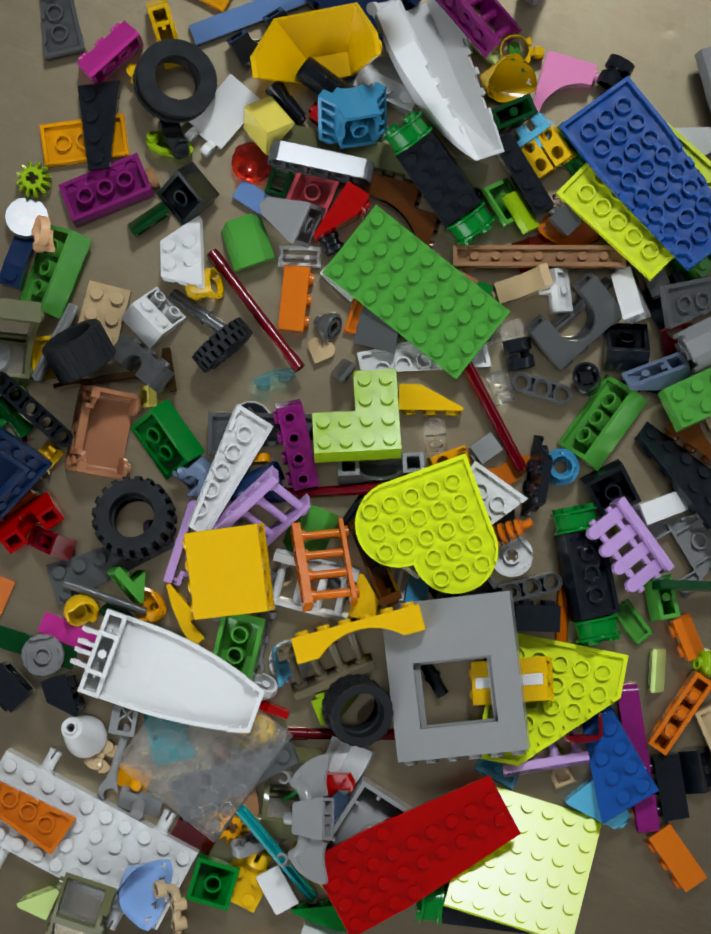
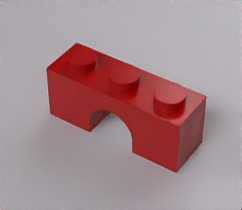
(17, 526)

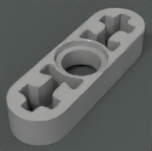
(247, 845)

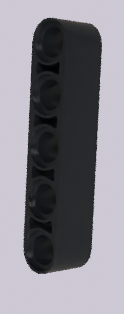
(37, 415)

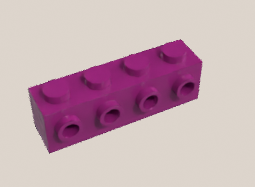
(297, 445)

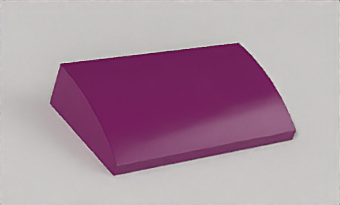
(106, 190)

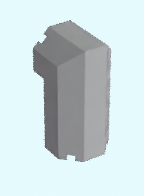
(695, 344)

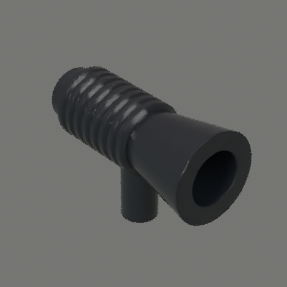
(288, 103)

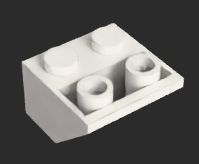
(153, 317)

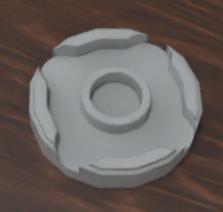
(43, 655)

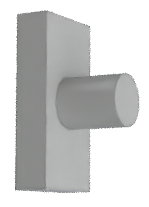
(139, 803)

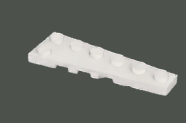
(410, 359)

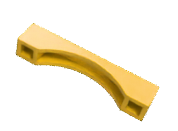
(313, 645)

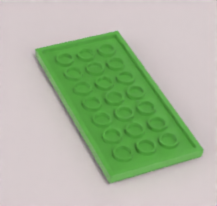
(416, 292)

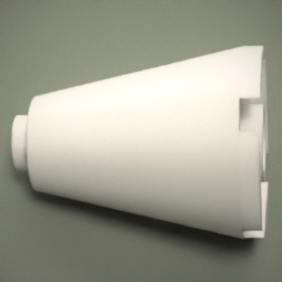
(84, 735)

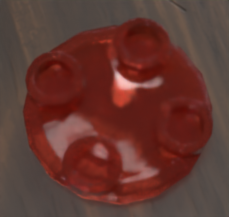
(250, 163)

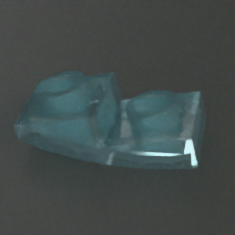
(267, 379)

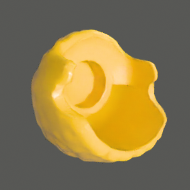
(80, 610)

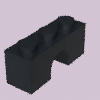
(243, 45)

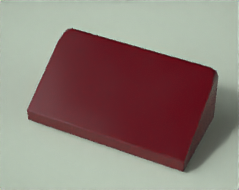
(192, 836)

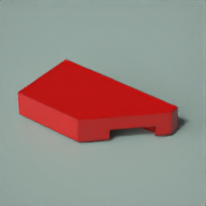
(274, 709)

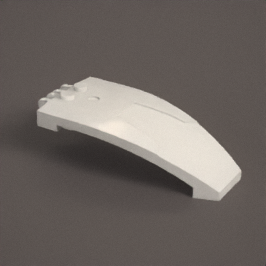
(165, 676)

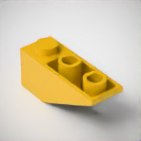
(420, 398)

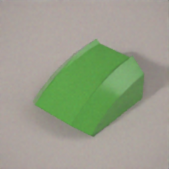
(247, 242)
(314, 520)

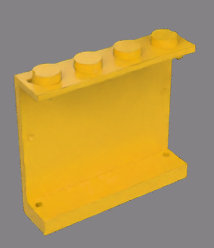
(228, 571)

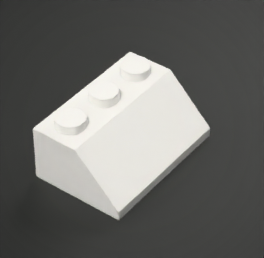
(384, 72)

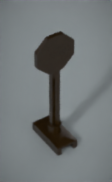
(119, 377)

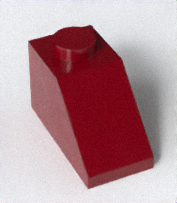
(51, 543)

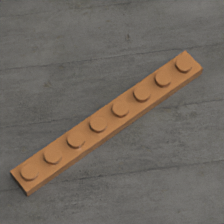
(533, 255)

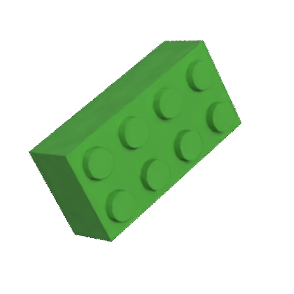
(688, 400)

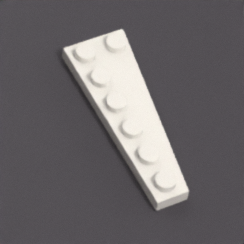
(233, 458)

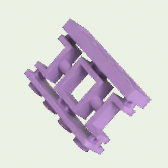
(178, 548)

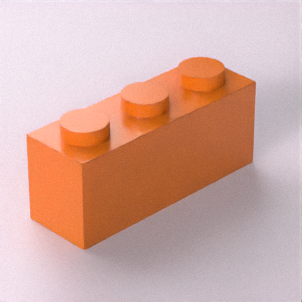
(295, 299)
(675, 857)

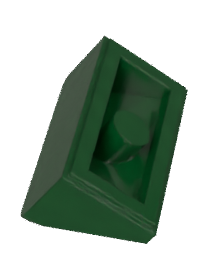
(148, 219)

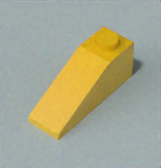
(162, 22)

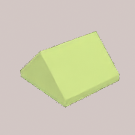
(41, 902)

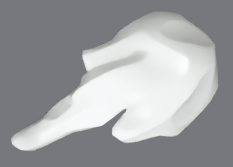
(267, 683)

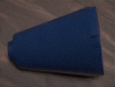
(252, 476)

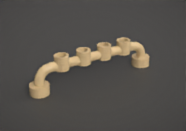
(177, 904)

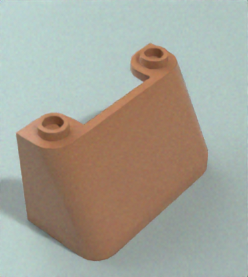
(101, 431)

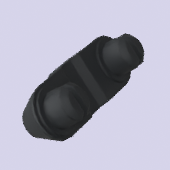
(175, 139)

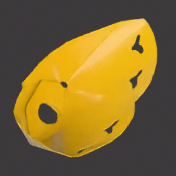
(507, 79)

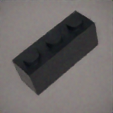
(669, 780)

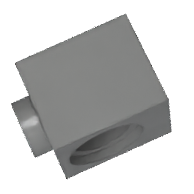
(485, 449)

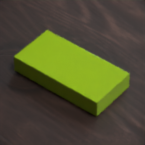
(520, 212)

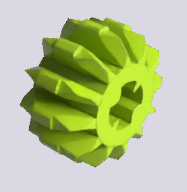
(42, 180)

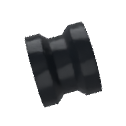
(331, 243)

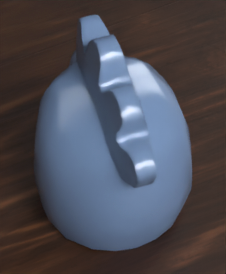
(194, 475)

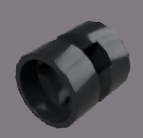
(616, 70)
(518, 346)
(586, 378)

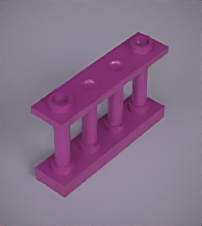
(475, 26)

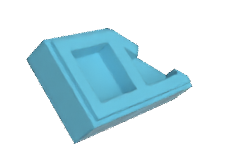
(282, 669)

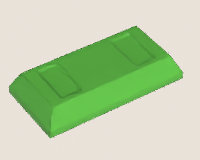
(633, 622)

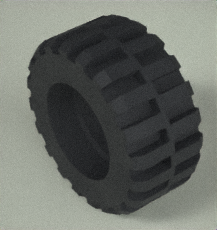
(115, 499)

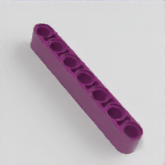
(632, 721)

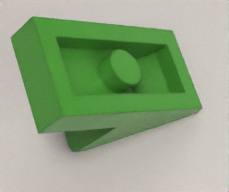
(132, 586)

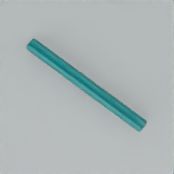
(273, 849)

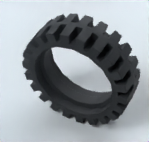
(222, 344)

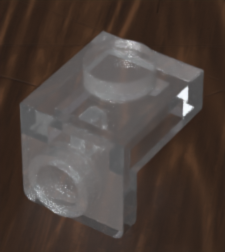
(500, 387)

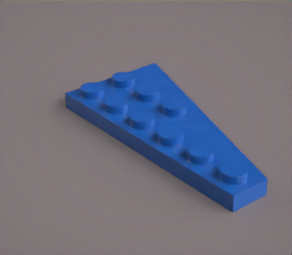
(616, 767)

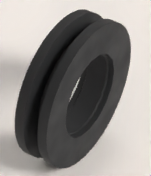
(189, 57)

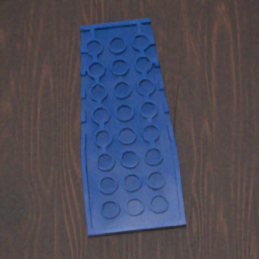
(645, 169)

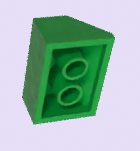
(167, 438)

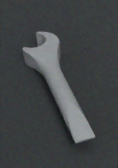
(111, 778)

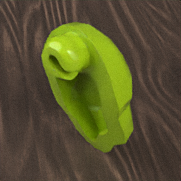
(157, 144)

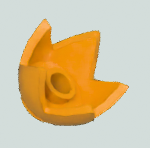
(155, 606)

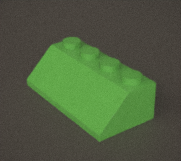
(55, 273)
(602, 422)

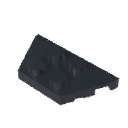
(538, 477)

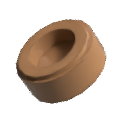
(152, 177)

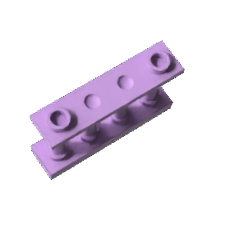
(255, 495)
(554, 760)

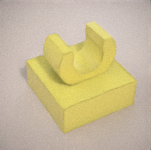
(149, 397)

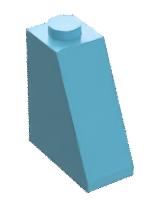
(585, 800)

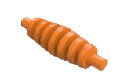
(503, 533)

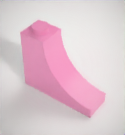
(563, 73)

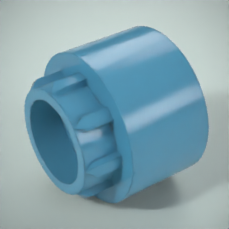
(571, 467)

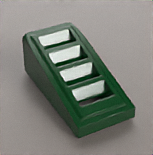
(277, 192)

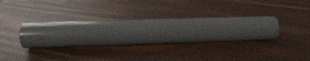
(105, 597)

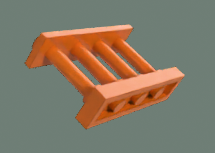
(306, 576)

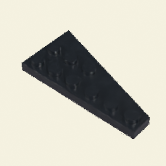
(689, 475)

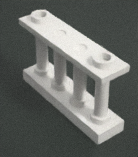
(285, 559)

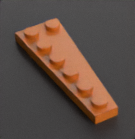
(34, 818)

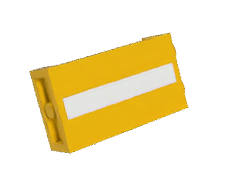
(536, 677)

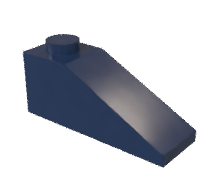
(17, 263)

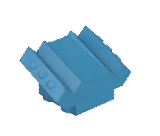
(352, 115)

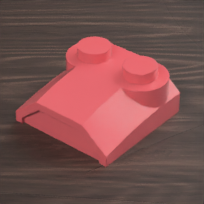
(313, 190)

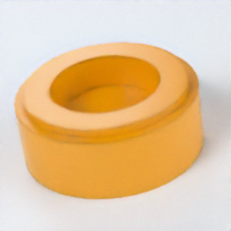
(261, 459)

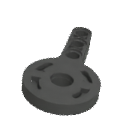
(518, 585)

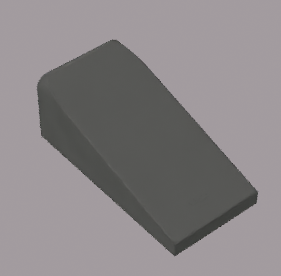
(343, 370)

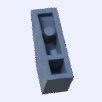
(658, 374)

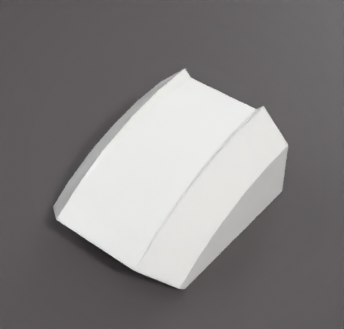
(348, 759)

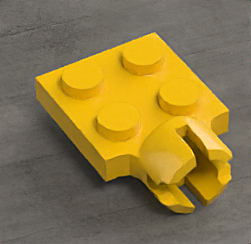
(247, 889)

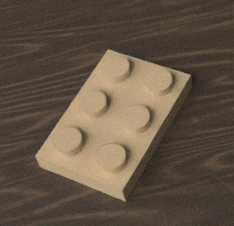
(106, 305)

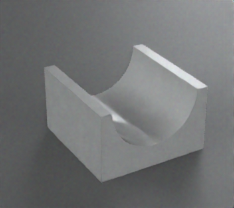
(365, 807)

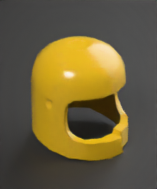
(197, 294)

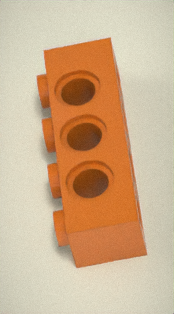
(679, 712)

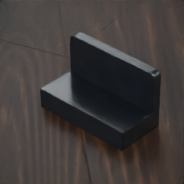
(696, 770)

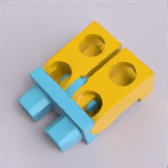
(544, 146)

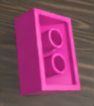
(110, 52)

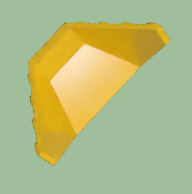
(334, 36)

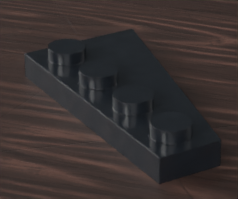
(98, 116)

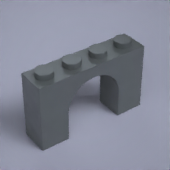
(602, 313)

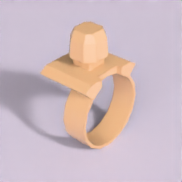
(42, 235)

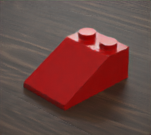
(345, 210)

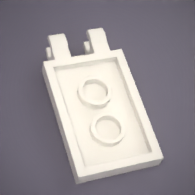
(222, 117)

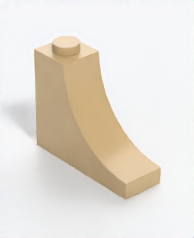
(523, 285)

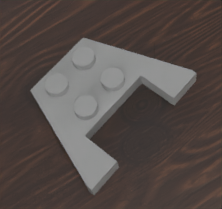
(692, 540)

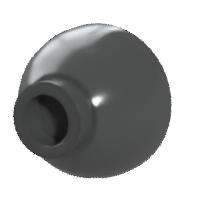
(328, 325)

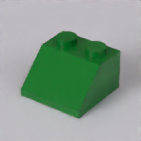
(212, 882)

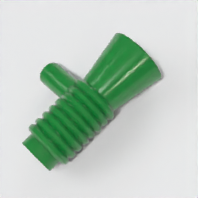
(19, 424)

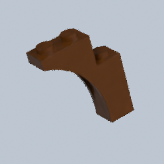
(403, 198)
(379, 574)

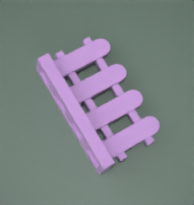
(641, 544)

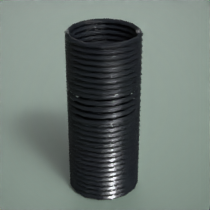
(313, 75)

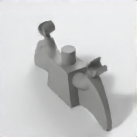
(310, 819)

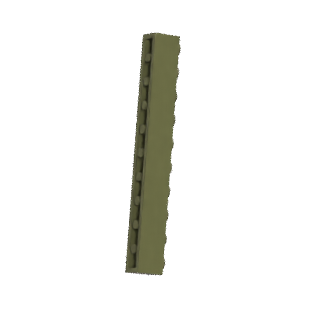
(383, 156)

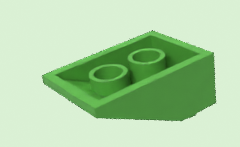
(241, 642)

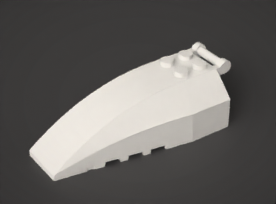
(439, 73)

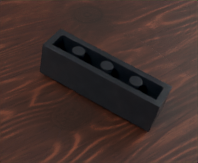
(523, 176)

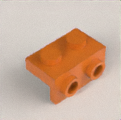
(686, 636)

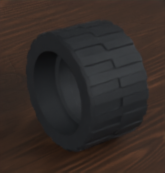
(78, 351)
(374, 726)

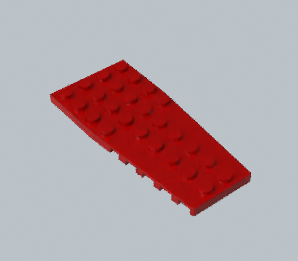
(415, 853)

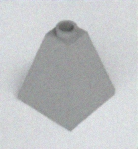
(293, 218)

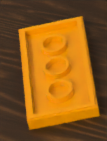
(65, 143)

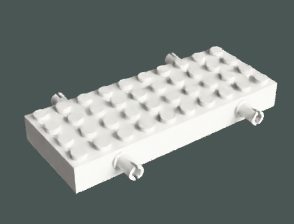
(101, 838)

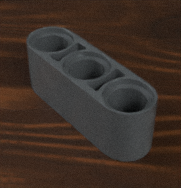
(552, 388)

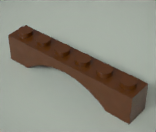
(692, 438)

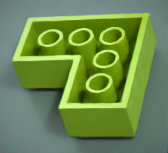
(367, 432)

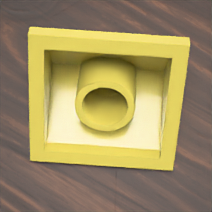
(266, 122)

